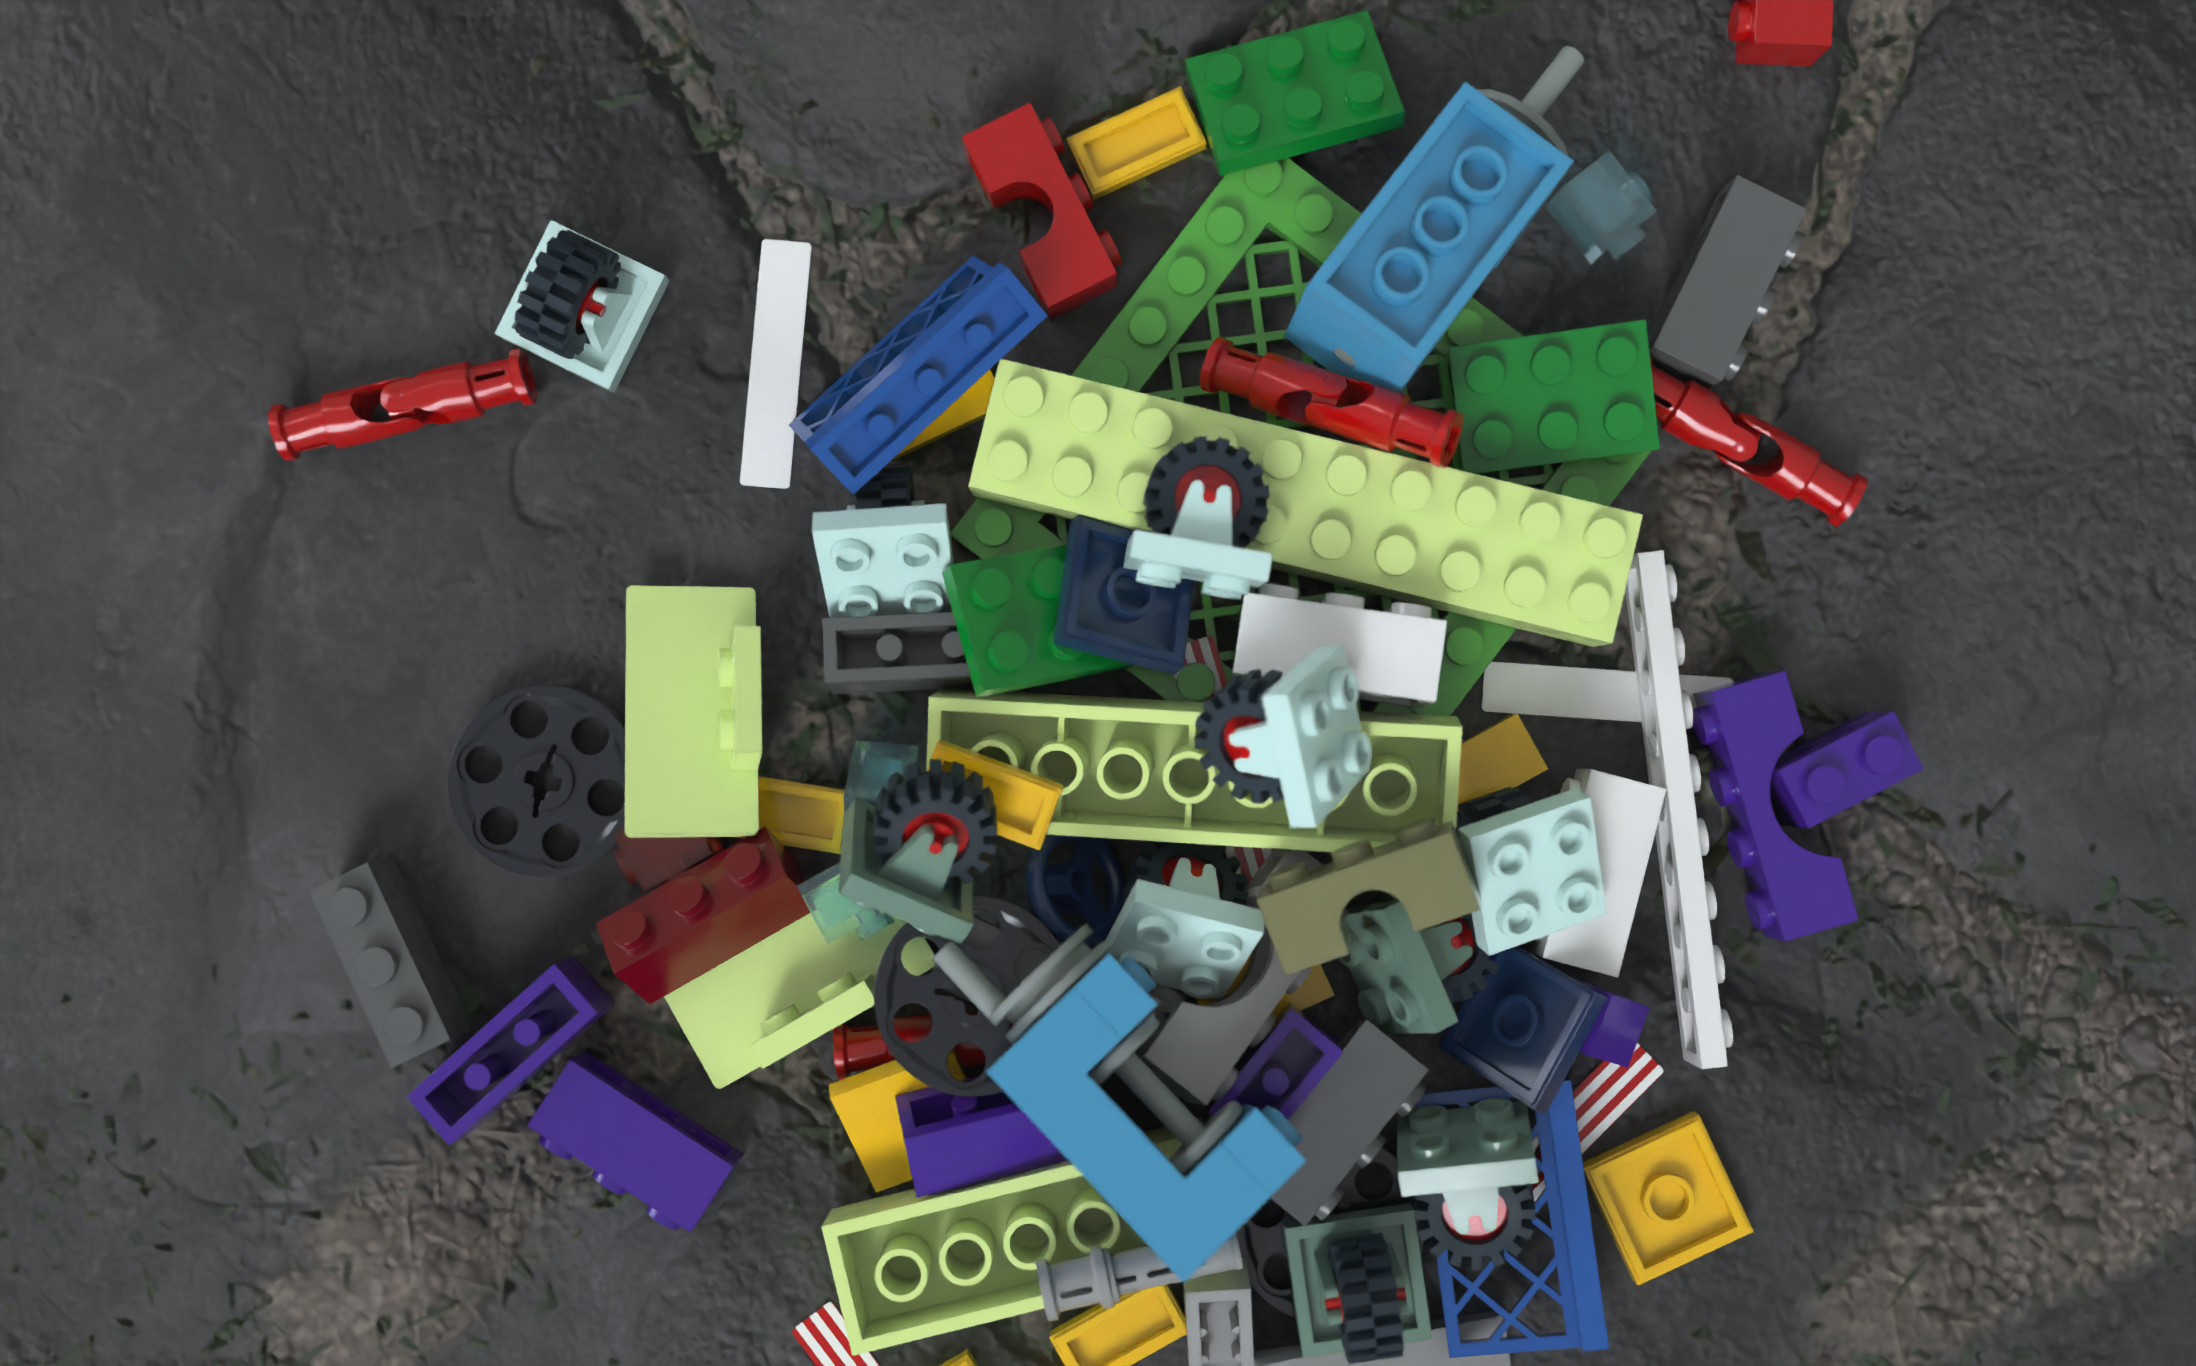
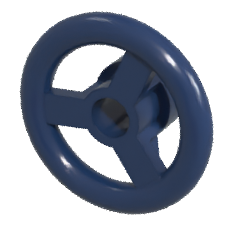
(1070, 887)

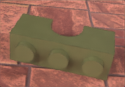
(1420, 869)

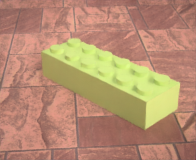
(967, 1252)

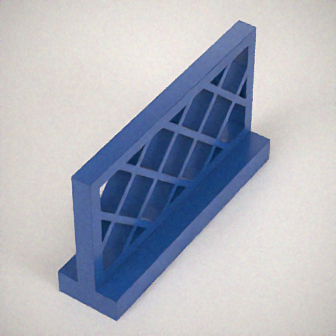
(917, 371)
(1571, 1237)

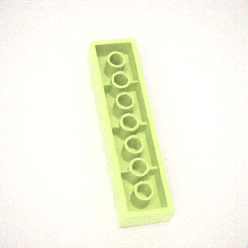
(1139, 777)

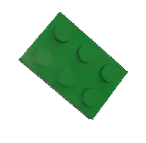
(1294, 93)
(1555, 397)
(1008, 622)

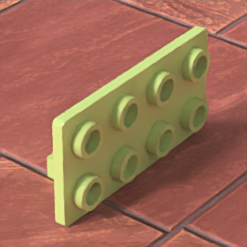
(692, 712)
(783, 995)

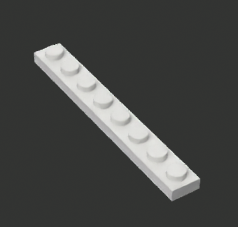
(1679, 833)

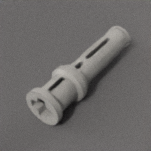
(1107, 1275)

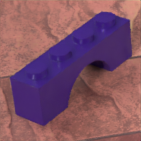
(1746, 733)

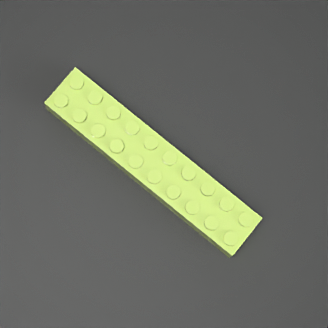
(1332, 505)

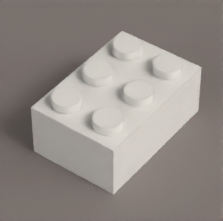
(1390, 651)

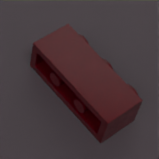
(704, 916)

